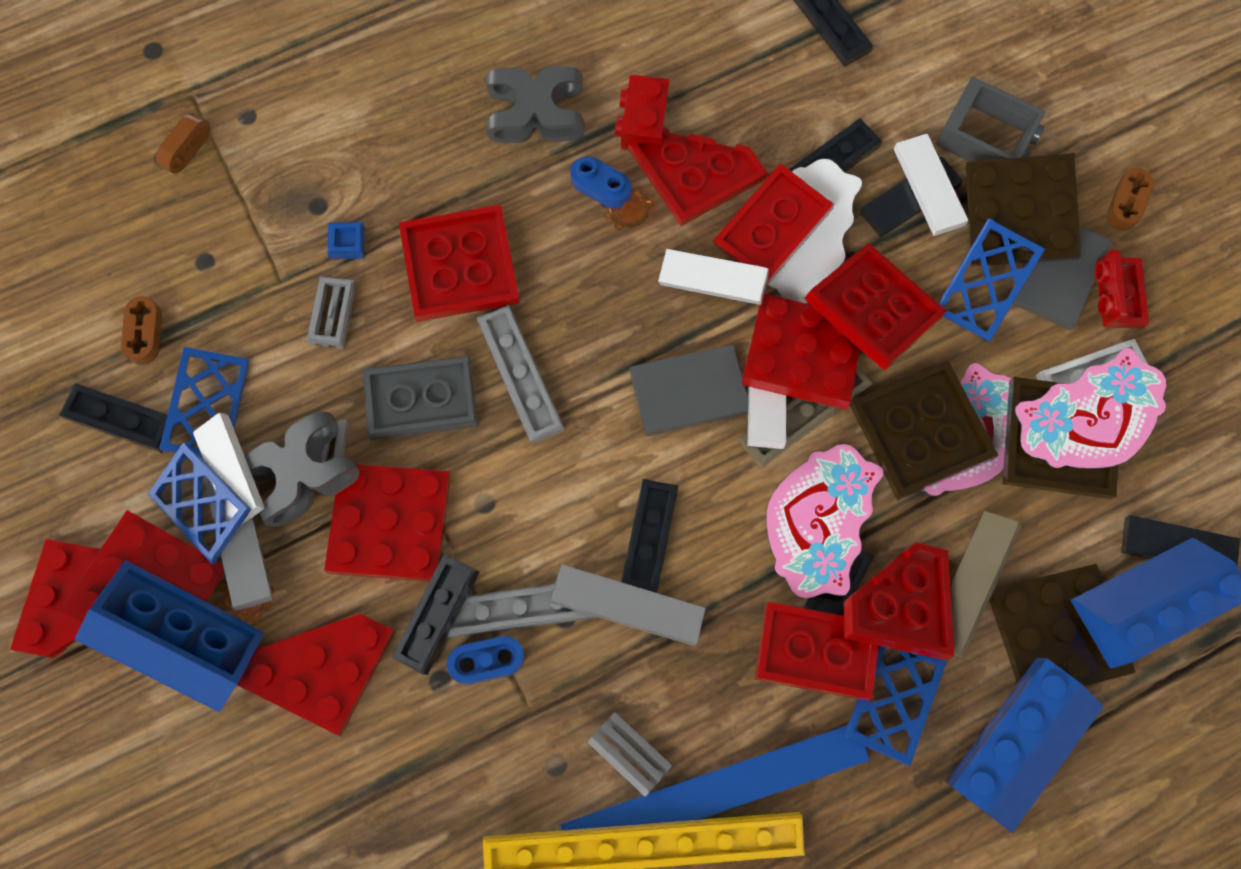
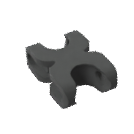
(534, 104)
(300, 468)

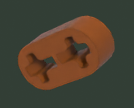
(183, 143)
(1124, 197)
(134, 330)

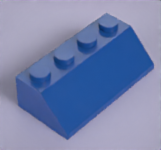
(1159, 601)
(169, 635)
(1025, 743)

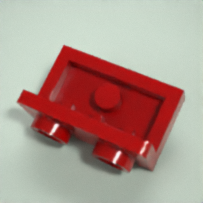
(644, 110)
(1121, 291)

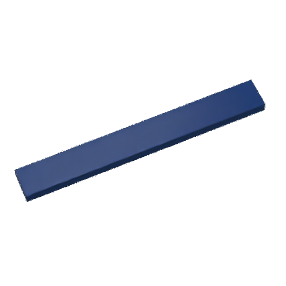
(734, 784)

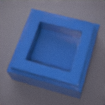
(346, 240)

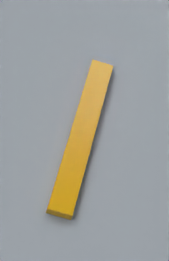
(650, 844)

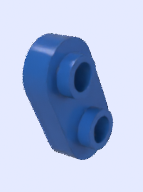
(598, 181)
(485, 657)

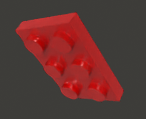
(774, 222)
(810, 653)

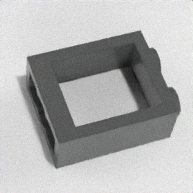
(998, 105)

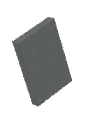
(1061, 287)
(689, 390)
(419, 398)

